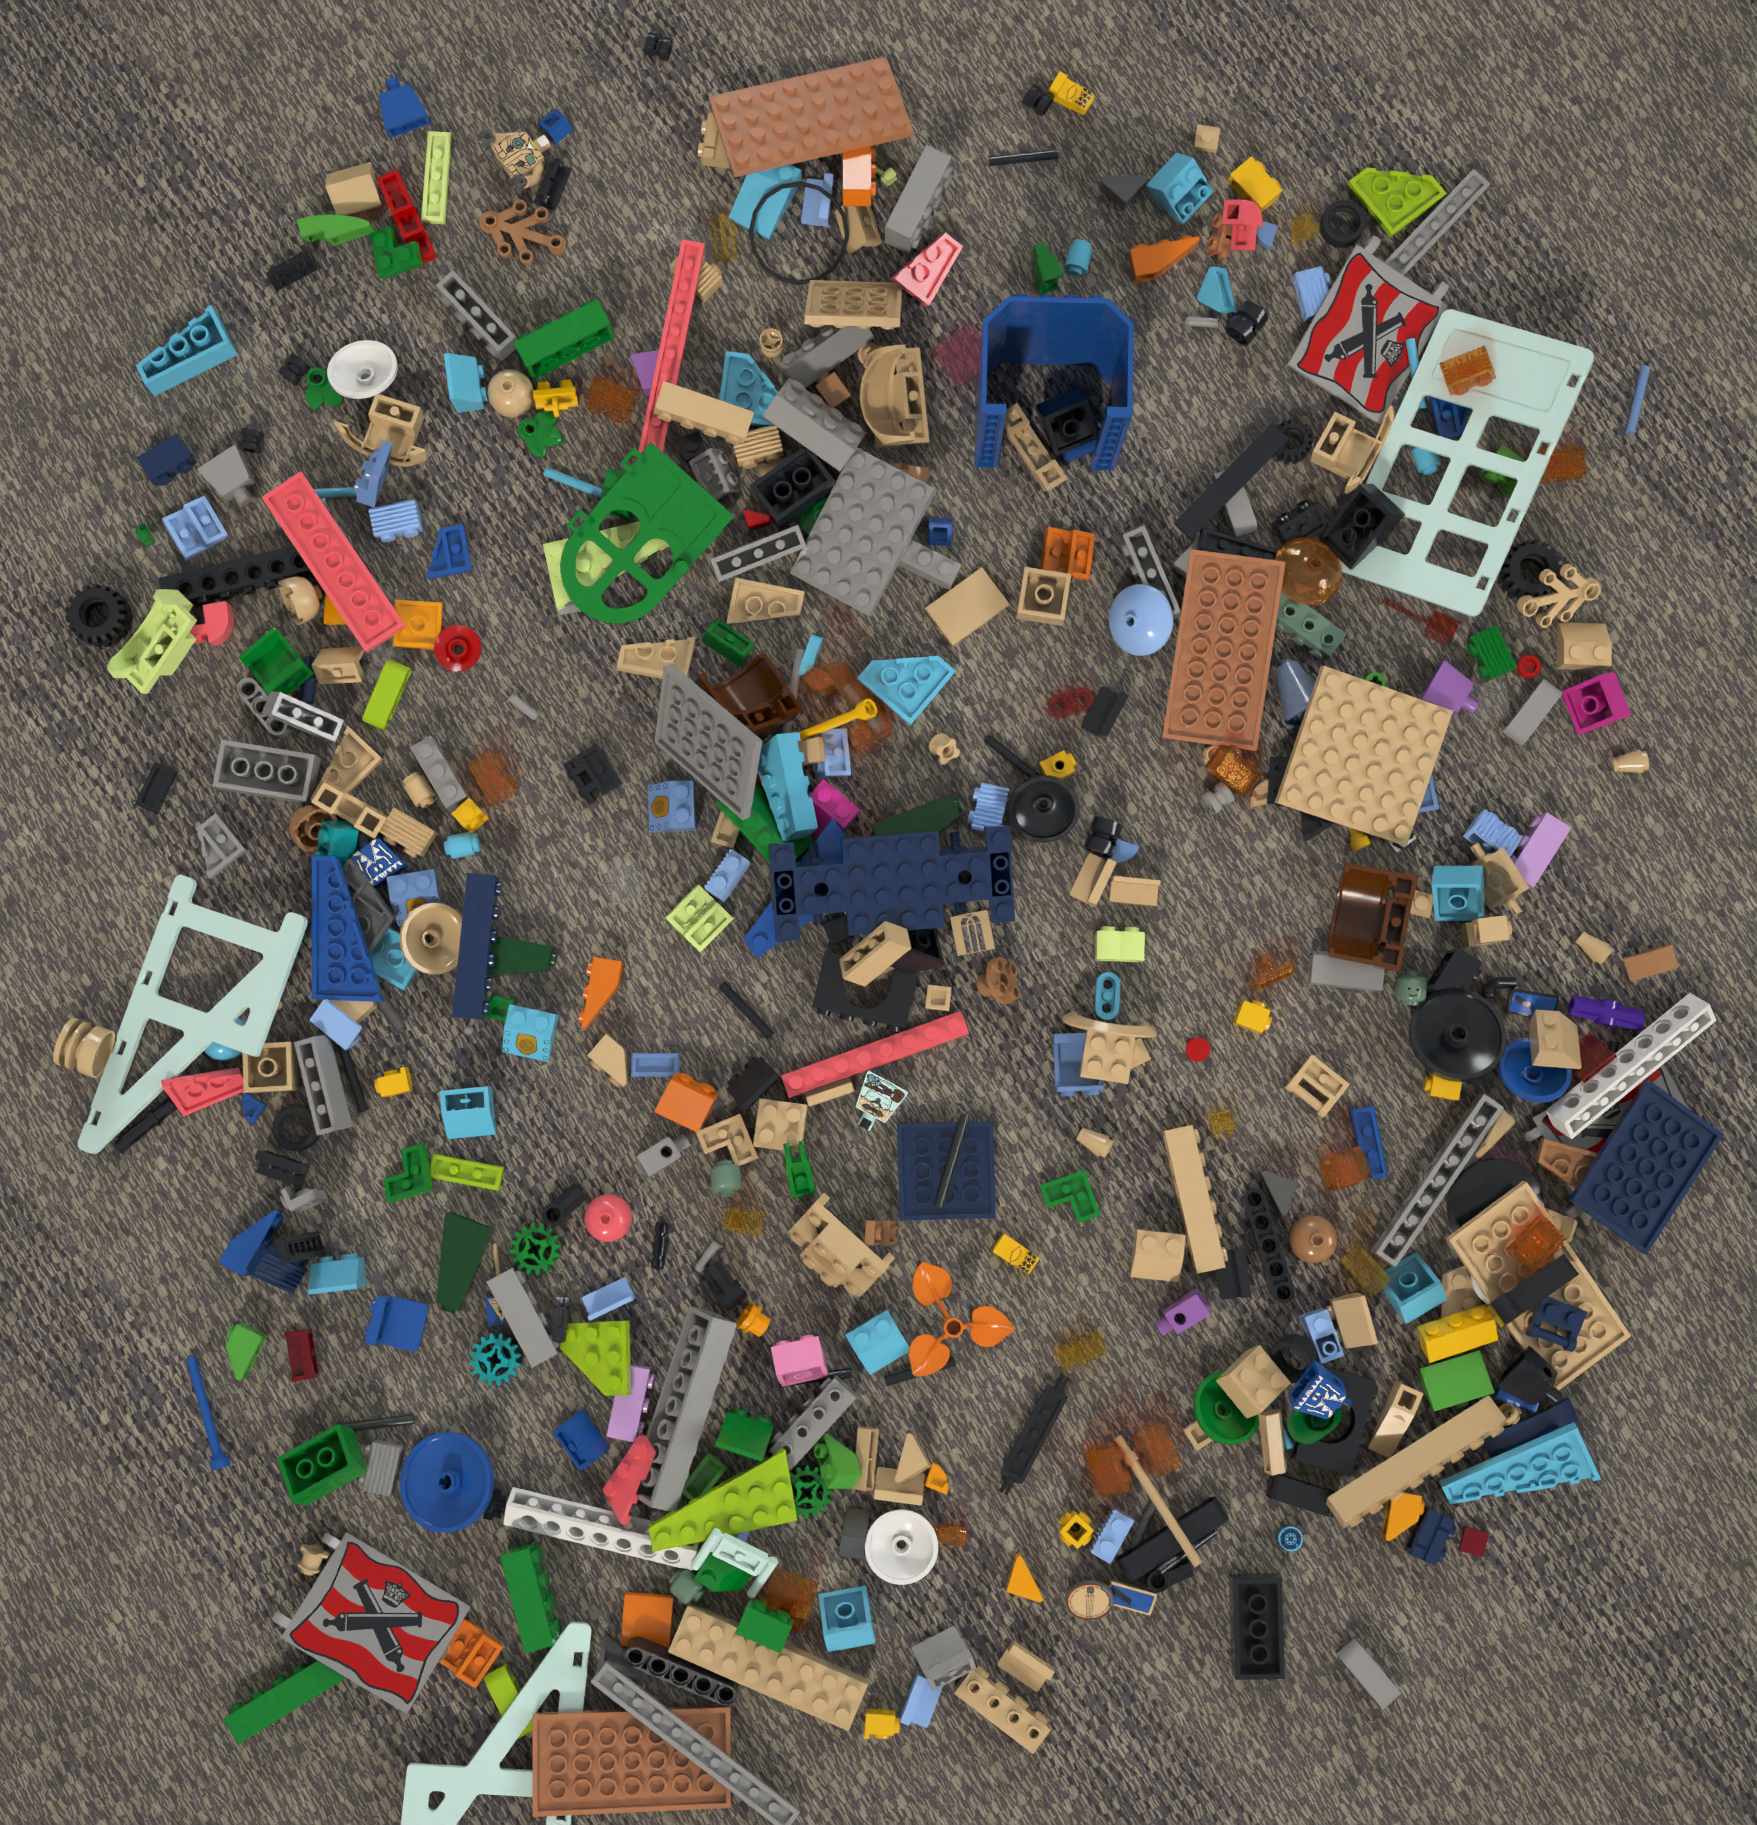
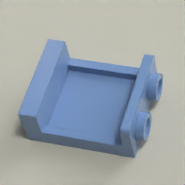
(1067, 1058)

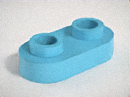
(1107, 996)

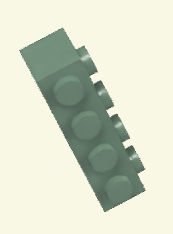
(1308, 627)

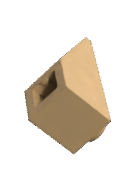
(1395, 1418)

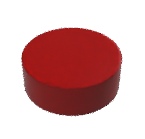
(1528, 666)
(1197, 1049)

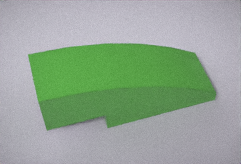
(333, 228)
(700, 1480)

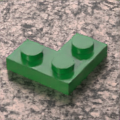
(389, 257)
(416, 1175)
(1073, 1189)

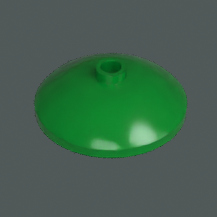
(1231, 1425)

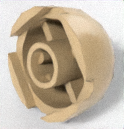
(510, 393)
(300, 598)

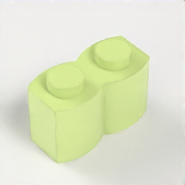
(1119, 945)

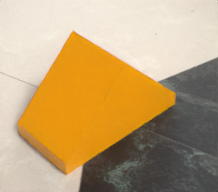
(1021, 1581)

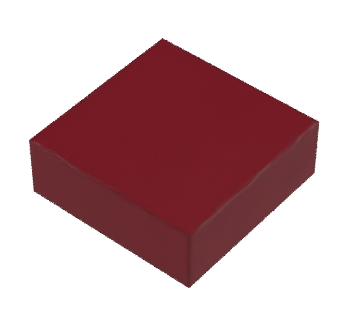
(1473, 1541)

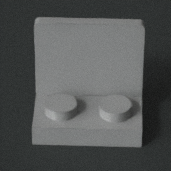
(943, 1658)

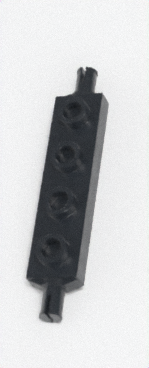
(1034, 1434)

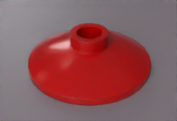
(451, 638)

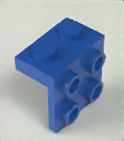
(396, 1322)

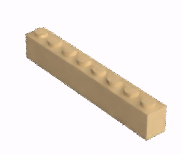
(1415, 1462)

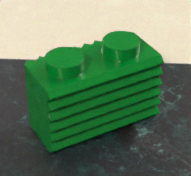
(1491, 653)

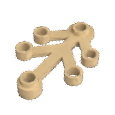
(1587, 589)

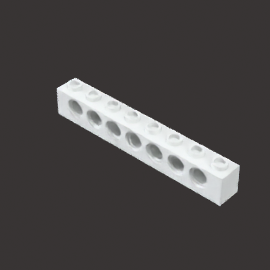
(1631, 1066)
(590, 1527)

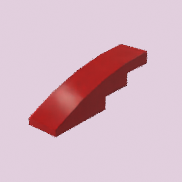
(405, 213)

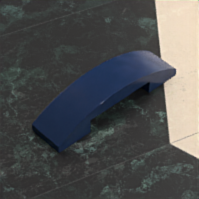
(1532, 1427)

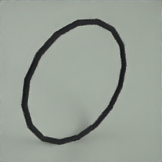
(752, 224)

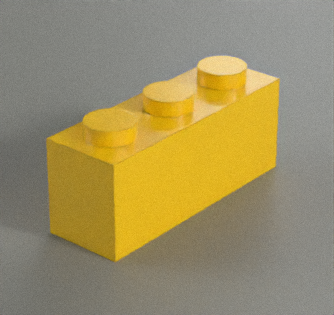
(1457, 1333)

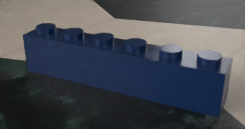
(476, 946)

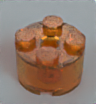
(1344, 1170)

